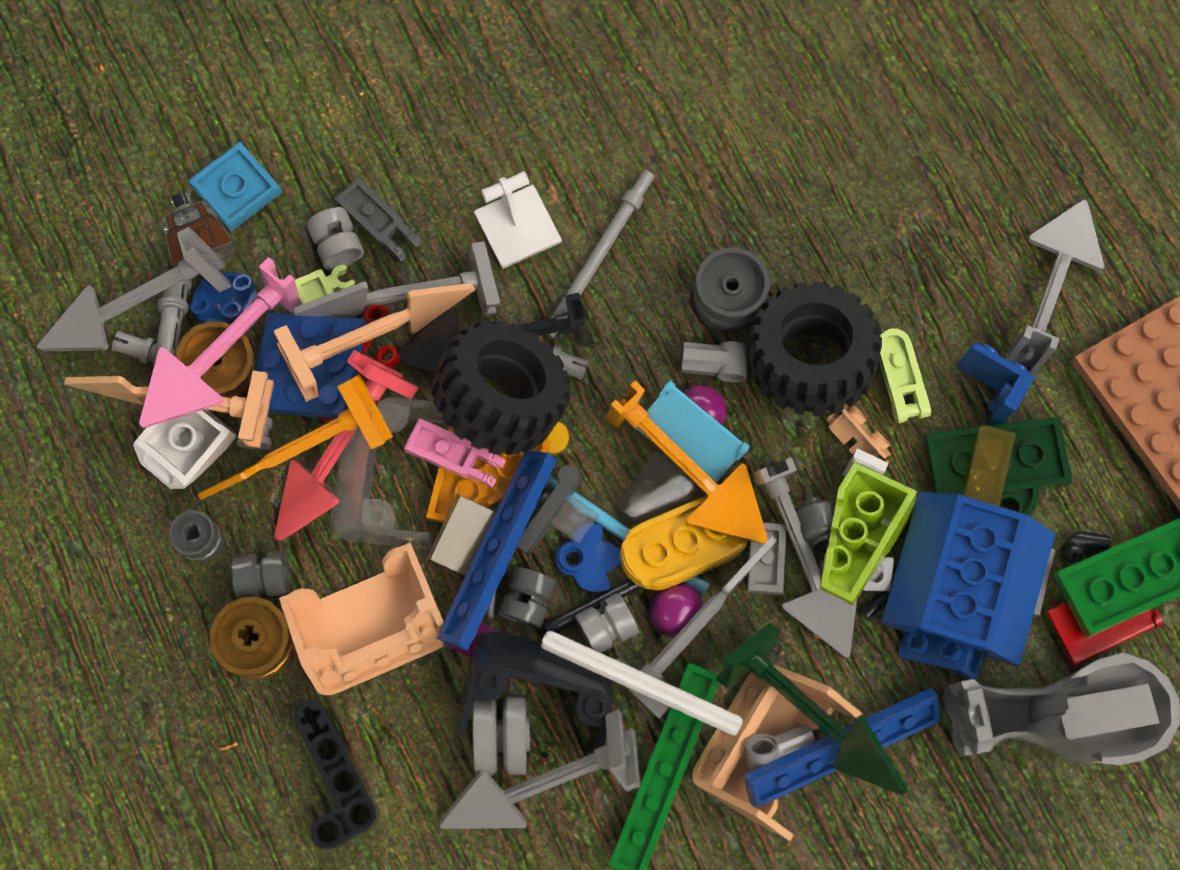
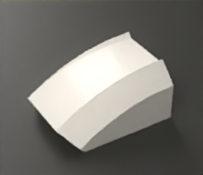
(183, 447)

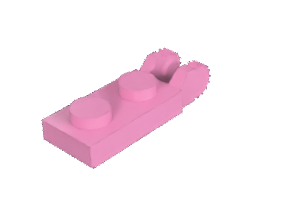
(450, 452)

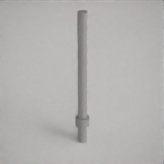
(630, 202)

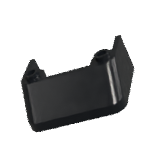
(501, 655)

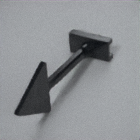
(430, 344)

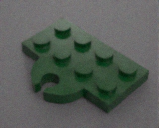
(1035, 462)

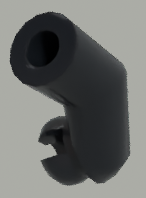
(1081, 542)

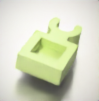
(318, 285)

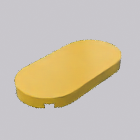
(671, 551)

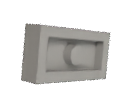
(768, 573)

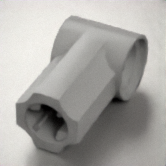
(725, 360)
(765, 748)

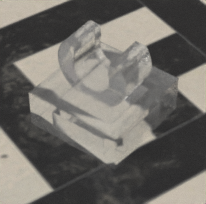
(574, 519)

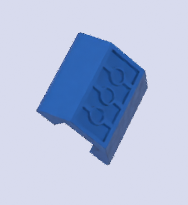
(969, 574)

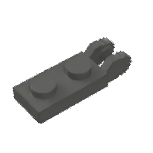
(375, 217)

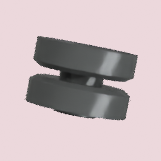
(730, 289)

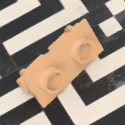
(851, 425)

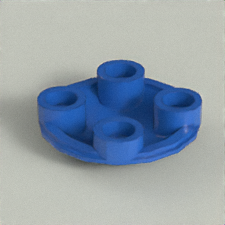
(223, 306)

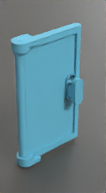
(696, 432)

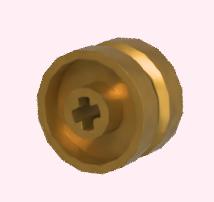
(236, 365)
(232, 634)

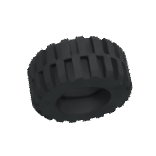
(822, 312)
(483, 413)

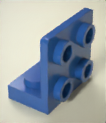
(1007, 378)
(942, 653)

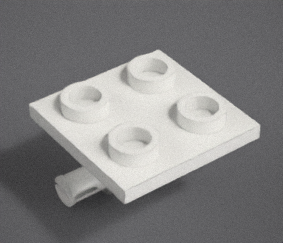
(517, 222)

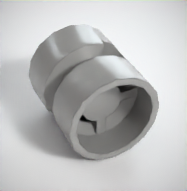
(335, 238)
(606, 624)

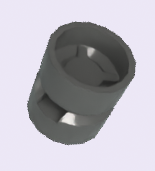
(196, 536)
(260, 575)
(529, 585)

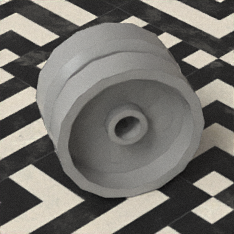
(503, 734)

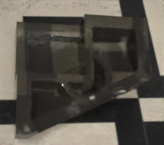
(657, 490)

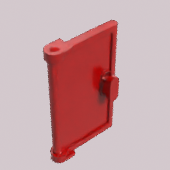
(1081, 649)

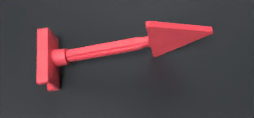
(304, 492)

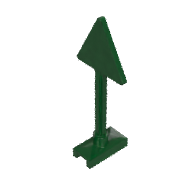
(860, 749)

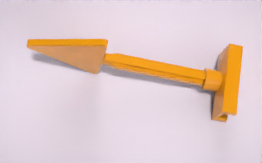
(361, 413)
(728, 507)

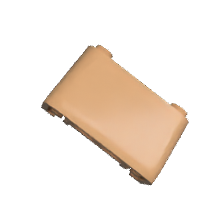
(365, 625)

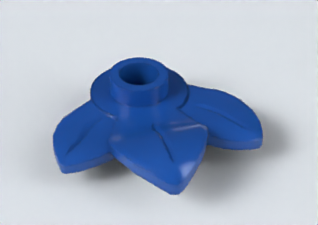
(594, 560)

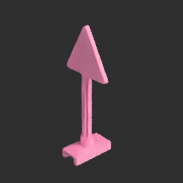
(178, 388)

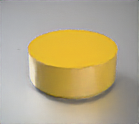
(559, 439)

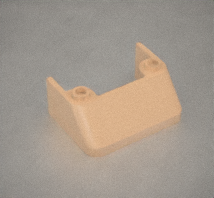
(762, 712)

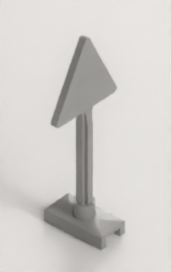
(1071, 239)
(352, 300)
(82, 323)
(817, 610)
(692, 628)
(488, 806)

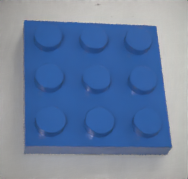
(333, 372)

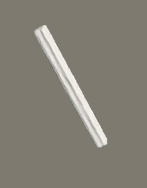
(641, 682)

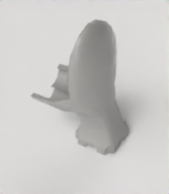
(1102, 714)

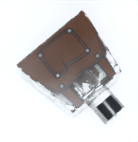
(202, 221)

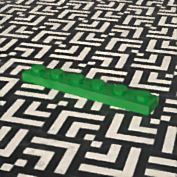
(662, 776)

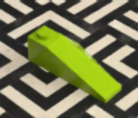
(864, 528)

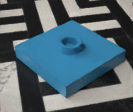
(235, 186)

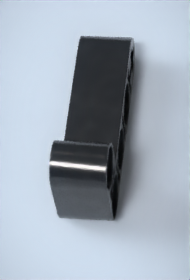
(330, 771)

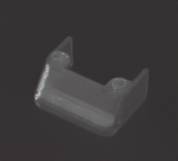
(356, 514)

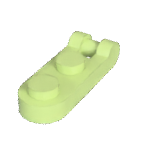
(902, 376)

